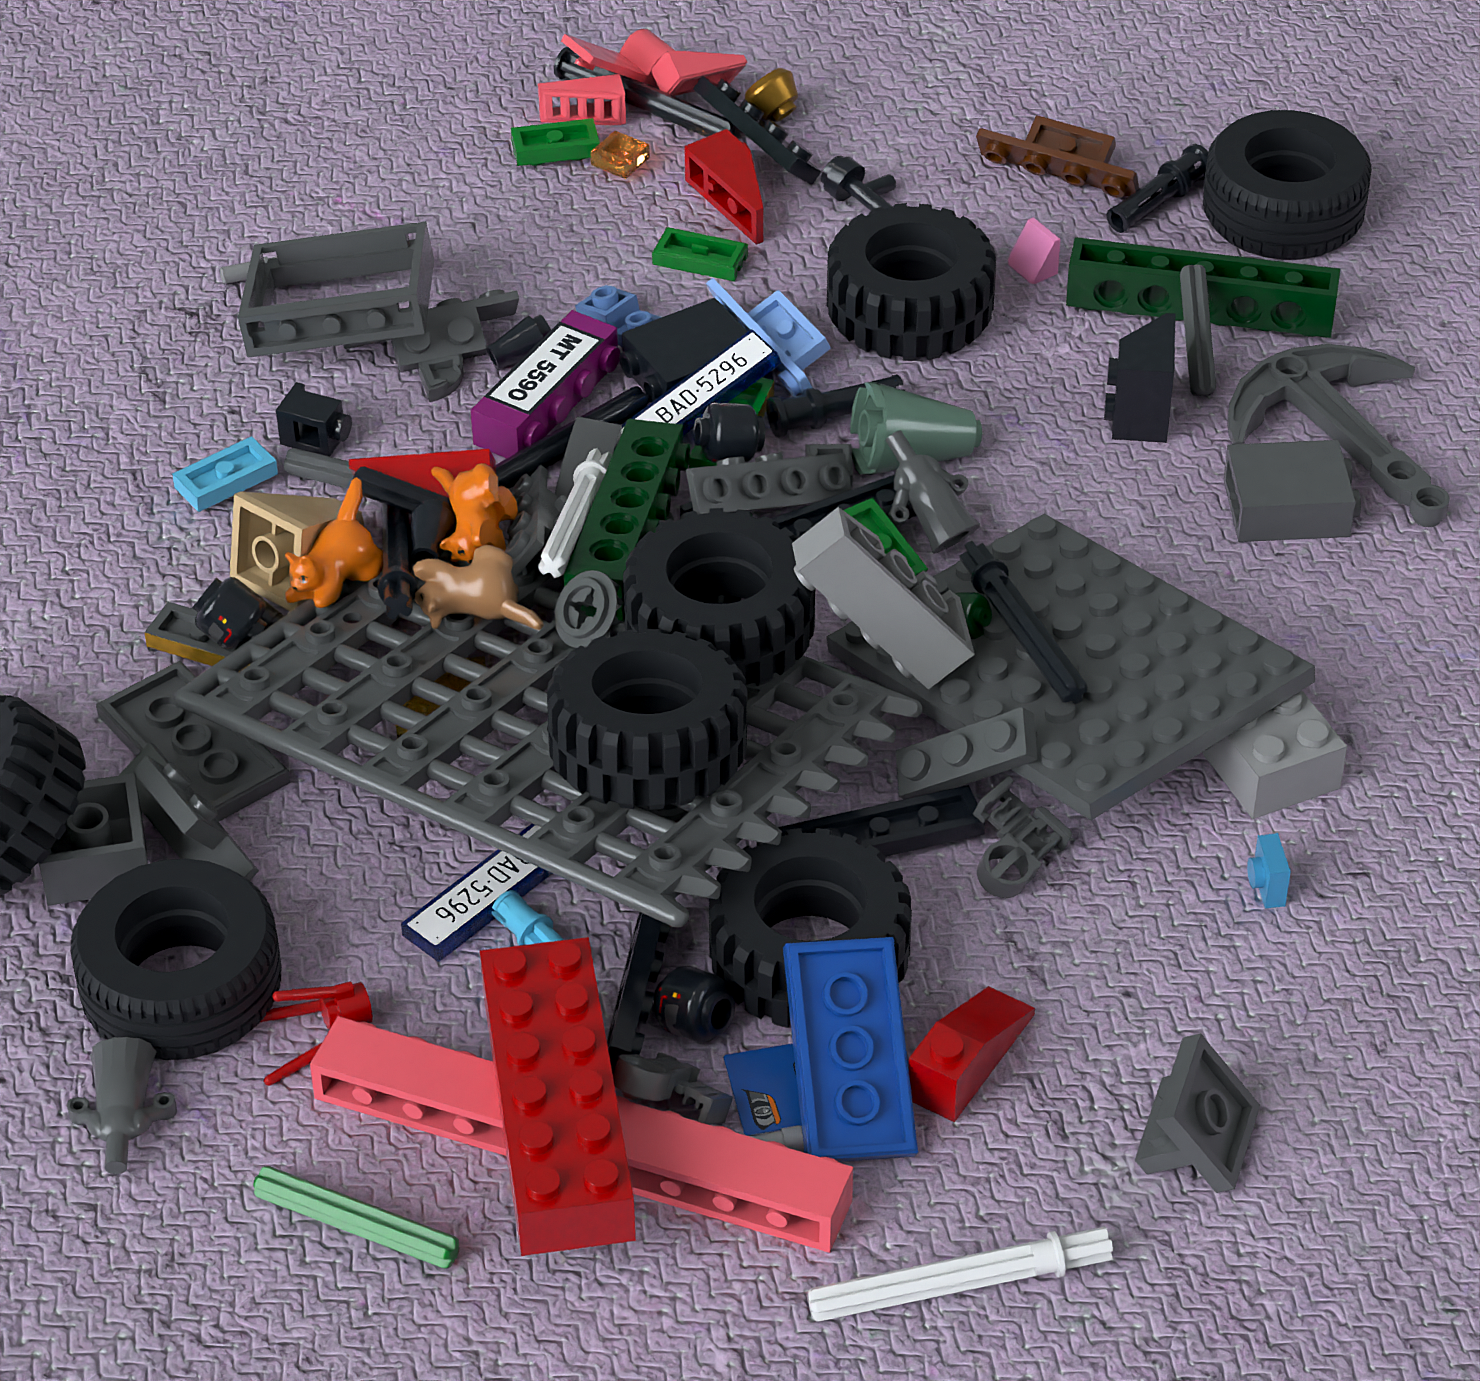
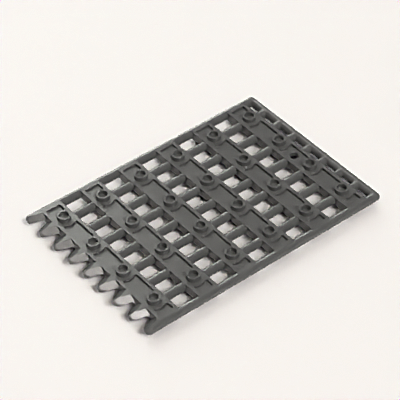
(516, 776)

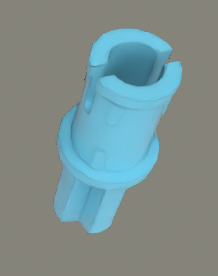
(523, 921)

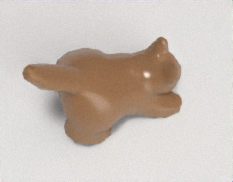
(477, 589)

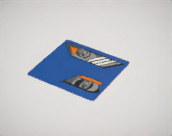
(764, 1088)

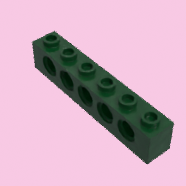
(1240, 289)
(630, 500)

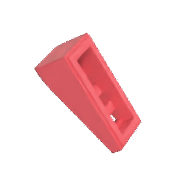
(681, 70)
(595, 88)

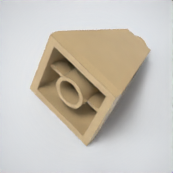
(269, 527)

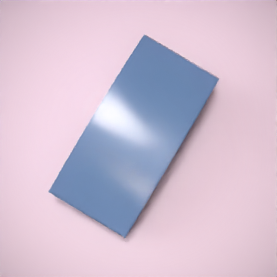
(615, 308)

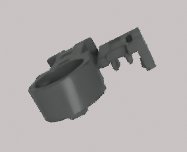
(1021, 840)
(657, 1078)

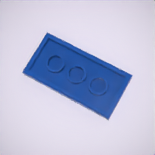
(850, 1049)

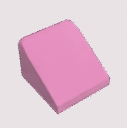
(1035, 253)

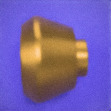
(774, 94)

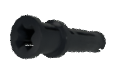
(1186, 174)
(815, 407)

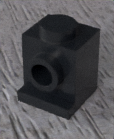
(312, 421)

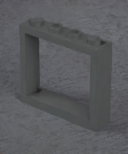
(337, 319)

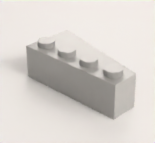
(884, 597)

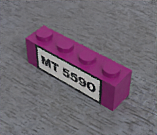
(545, 385)

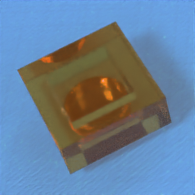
(620, 154)

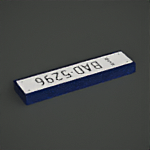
(715, 381)
(468, 902)

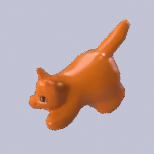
(478, 510)
(340, 553)

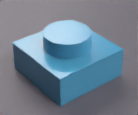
(1269, 871)

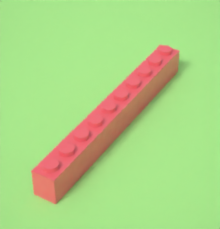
(667, 1155)

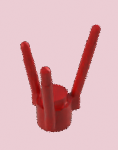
(340, 1000)

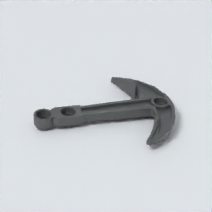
(1304, 379)

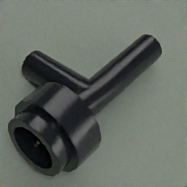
(844, 179)

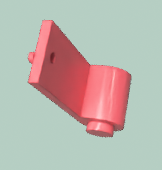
(634, 60)

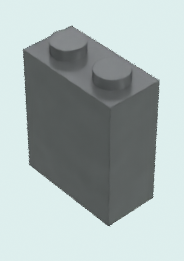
(1290, 490)

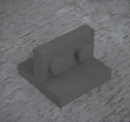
(1199, 1118)

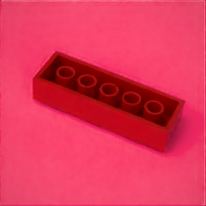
(557, 1097)

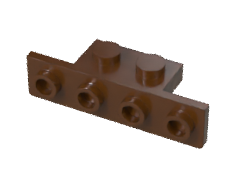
(1062, 151)

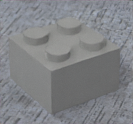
(1280, 758)

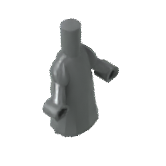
(931, 496)
(121, 1086)

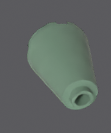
(928, 425)

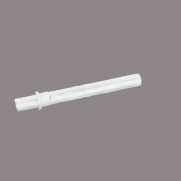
(570, 523)
(960, 1274)

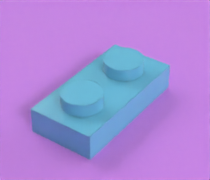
(225, 474)

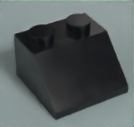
(1142, 382)

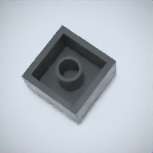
(99, 841)

